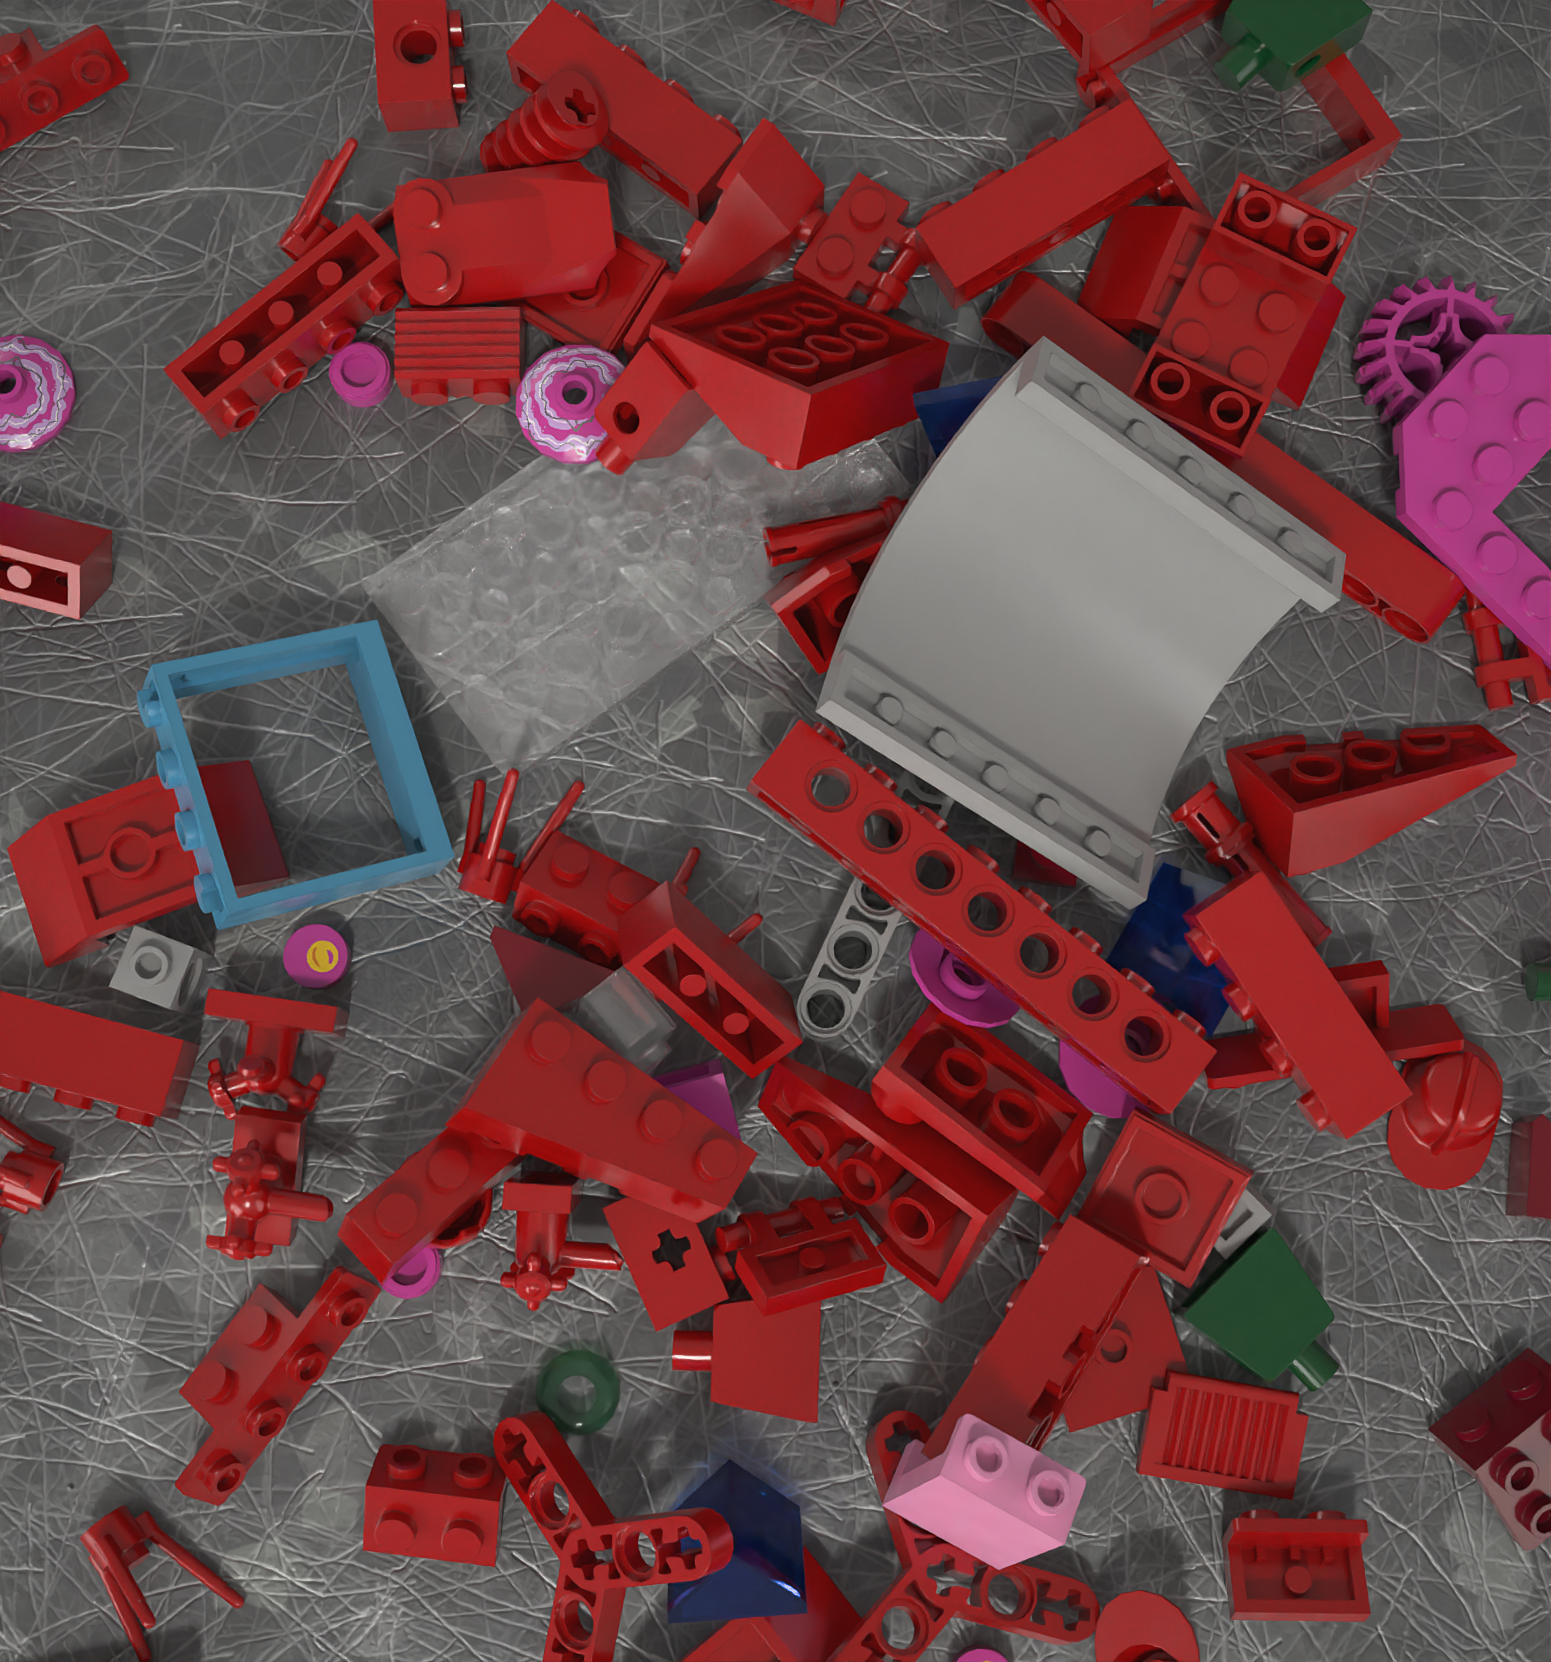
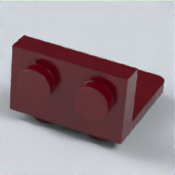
(1506, 1444)

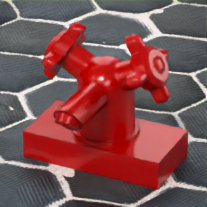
(270, 1048)
(265, 1184)
(541, 1245)

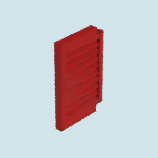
(1223, 1435)

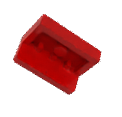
(577, 897)
(434, 1505)
(1296, 1567)

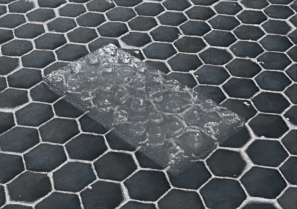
(596, 583)

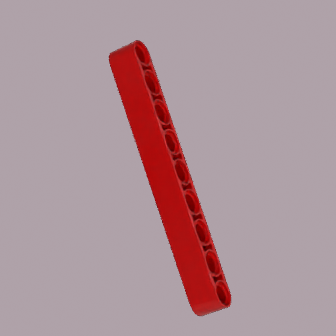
(1381, 566)

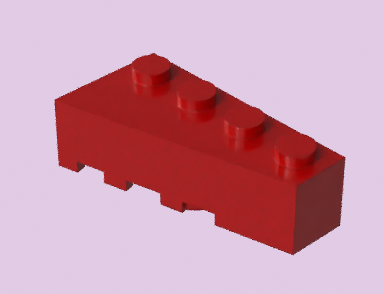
(600, 1118)
(1047, 1336)

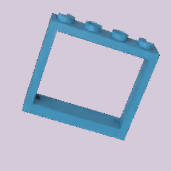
(390, 734)

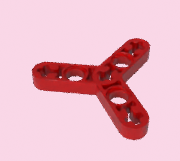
(531, 1444)
(917, 1593)

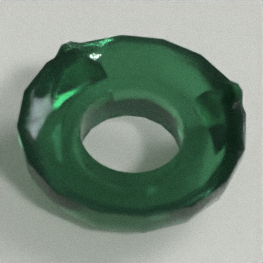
(585, 1364)

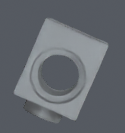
(161, 970)

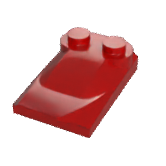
(503, 235)
(987, 1105)

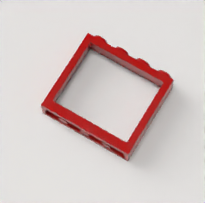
(1334, 88)

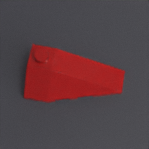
(759, 222)
(819, 597)
(1338, 799)
(906, 1181)

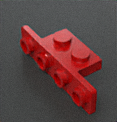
(49, 84)
(1401, 1033)
(262, 1373)

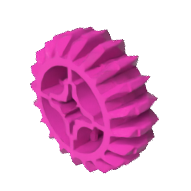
(1455, 323)

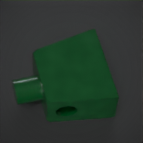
(1287, 39)
(1263, 1312)

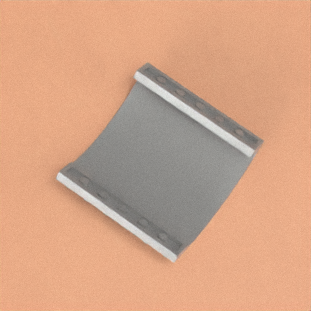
(1066, 615)

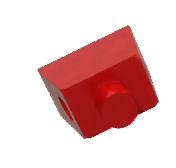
(648, 412)
(757, 1359)

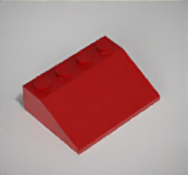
(802, 369)

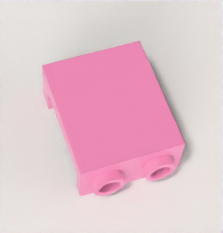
(987, 1494)

